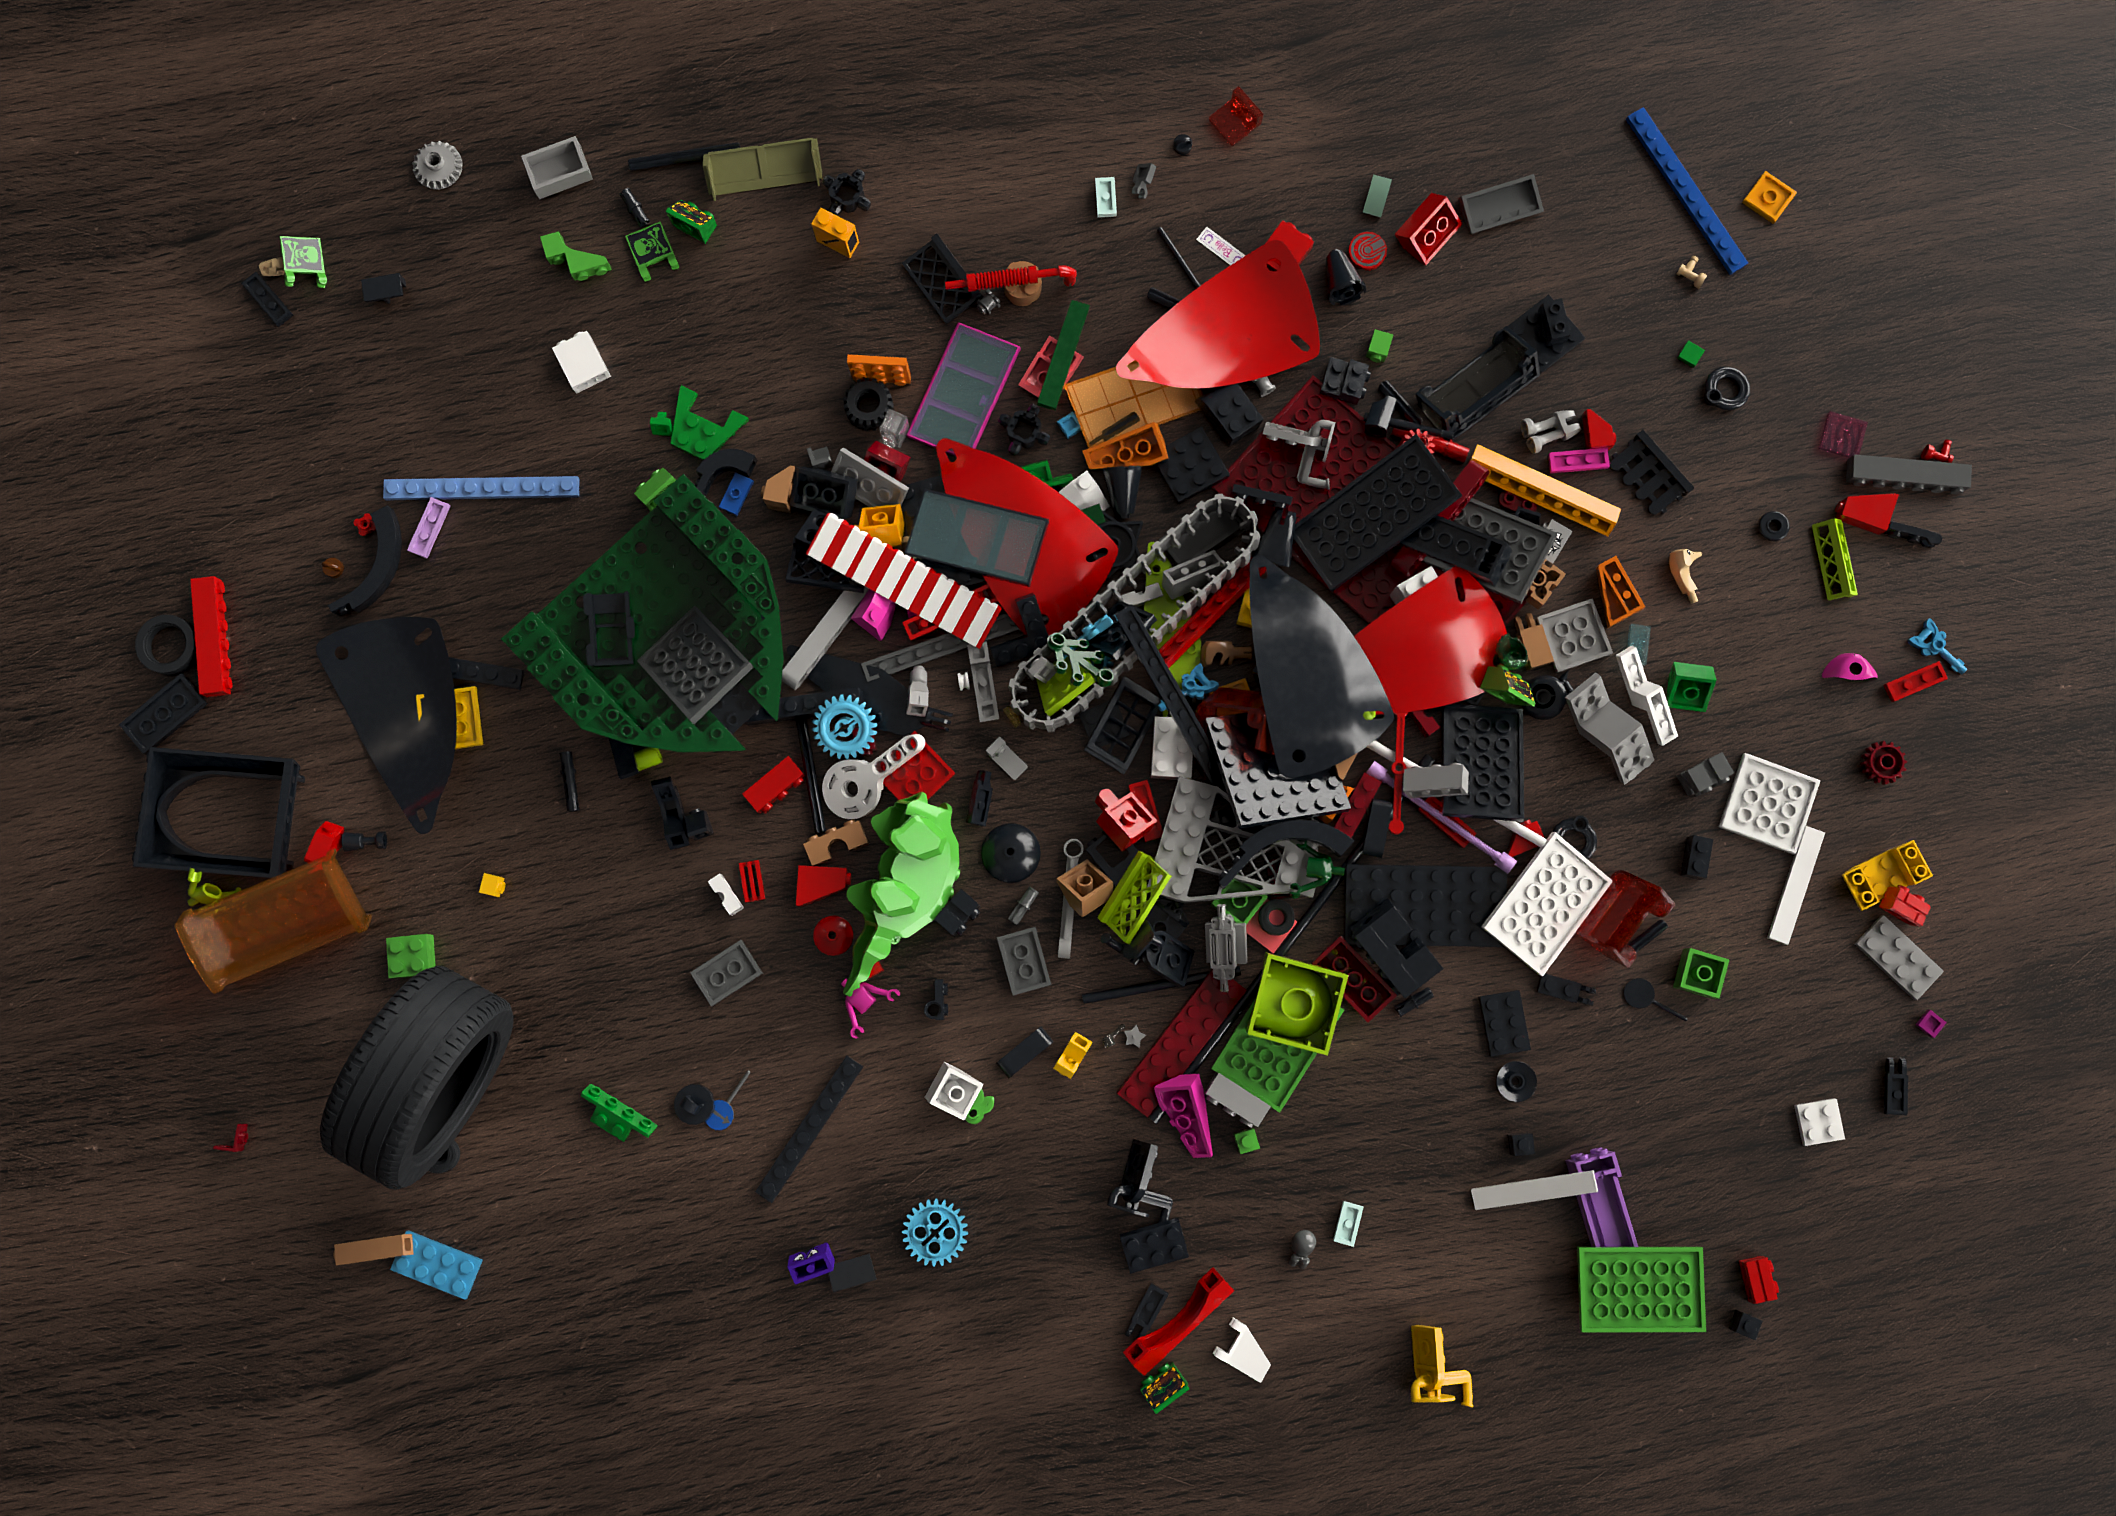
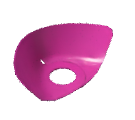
(1840, 667)

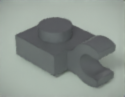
(1143, 176)

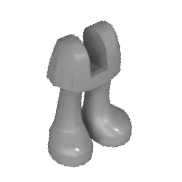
(1558, 421)

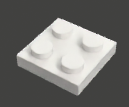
(1819, 1122)

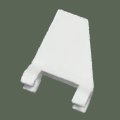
(1244, 1353)

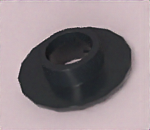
(1782, 522)

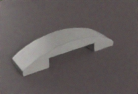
(983, 683)

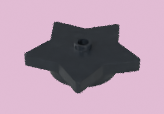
(1125, 537)

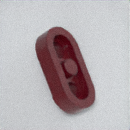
(1512, 506)

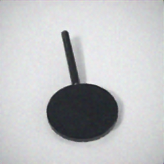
(1640, 994)

